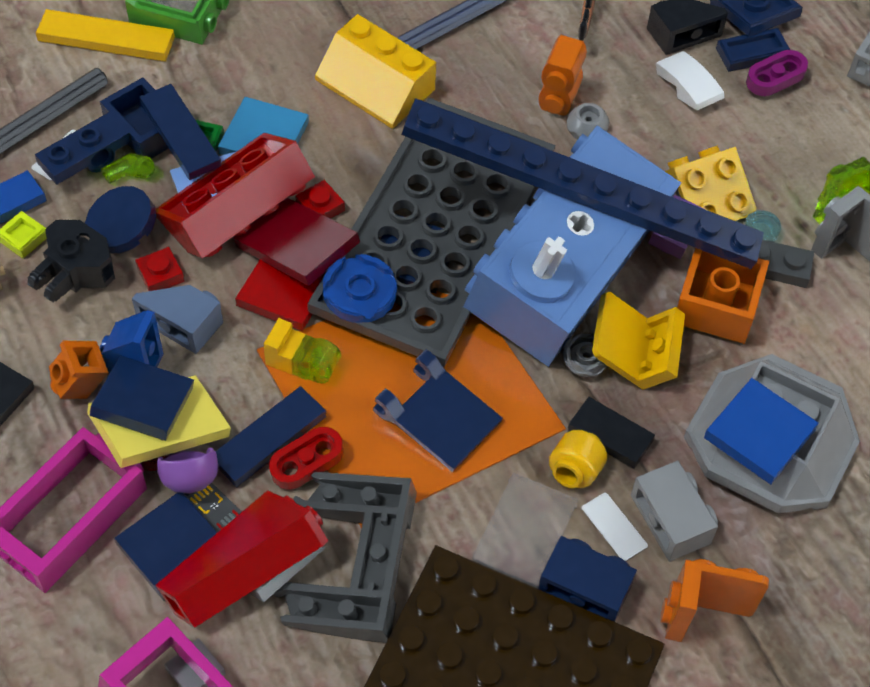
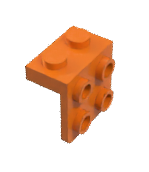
(710, 587)

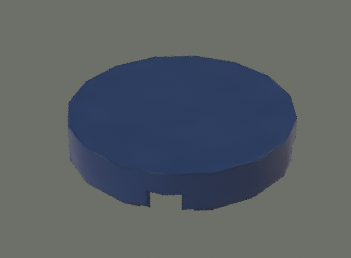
(122, 217)

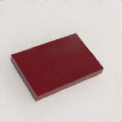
(298, 241)

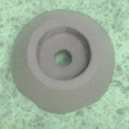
(585, 118)
(574, 360)

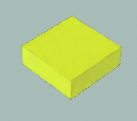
(22, 234)

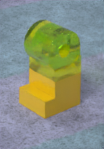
(300, 353)

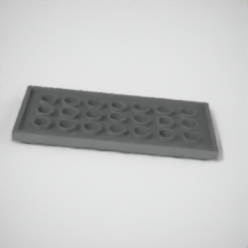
(378, 219)

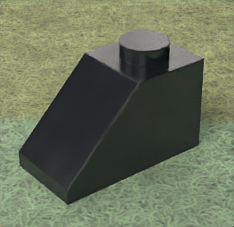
(685, 23)

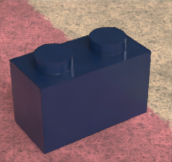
(587, 578)

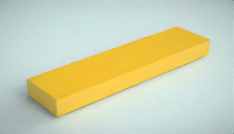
(105, 35)

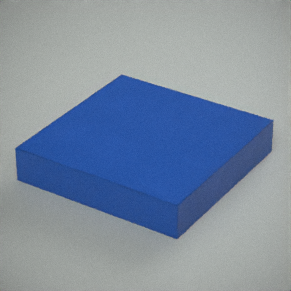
(761, 430)

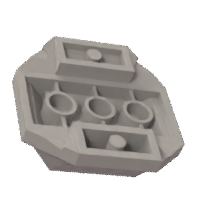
(815, 469)

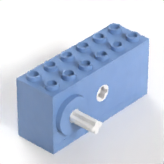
(560, 255)

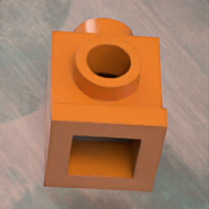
(70, 376)

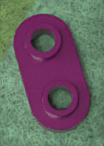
(773, 72)

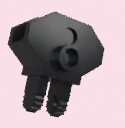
(72, 260)

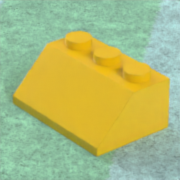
(376, 71)

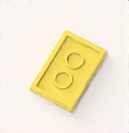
(196, 425)

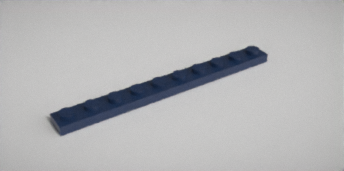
(583, 183)

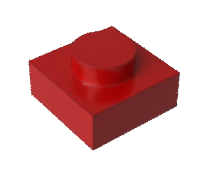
(322, 199)
(160, 270)

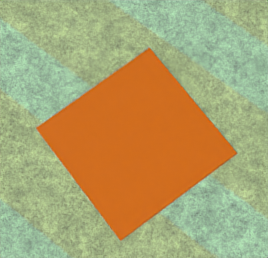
(379, 447)

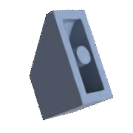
(182, 314)

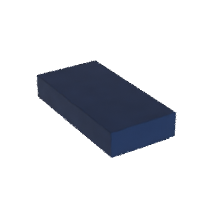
(745, 51)

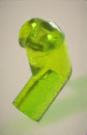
(129, 165)

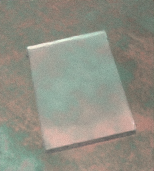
(524, 529)

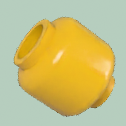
(577, 459)

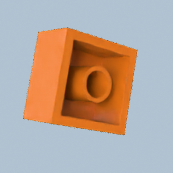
(721, 295)

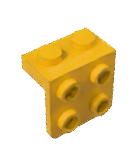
(715, 182)
(638, 346)

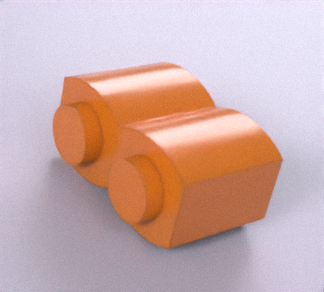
(562, 75)

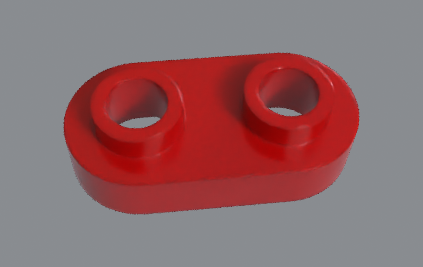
(304, 457)

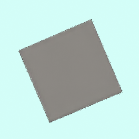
(182, 672)

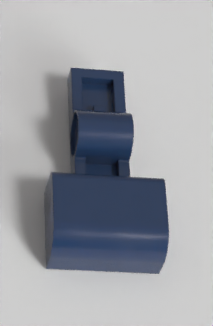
(95, 143)

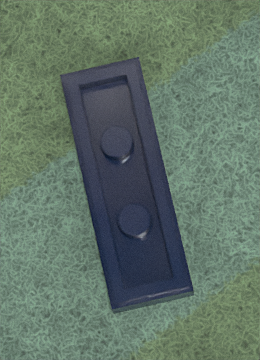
(180, 131)
(269, 433)

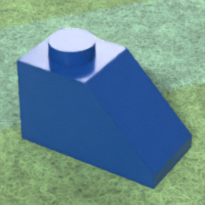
(135, 339)

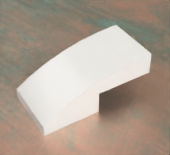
(692, 81)

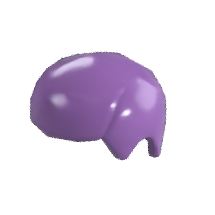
(188, 470)

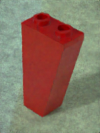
(242, 557)

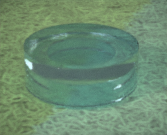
(764, 222)

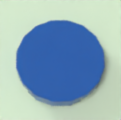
(352, 296)

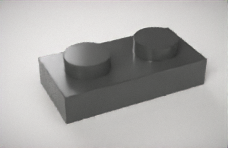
(787, 263)

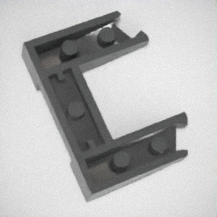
(368, 606)

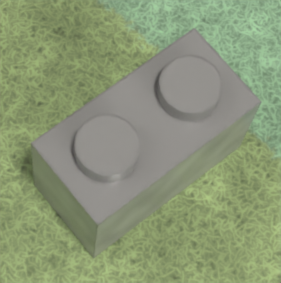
(674, 510)

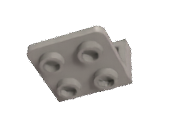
(846, 221)

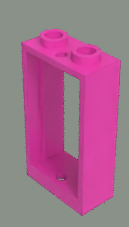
(48, 570)
(153, 645)

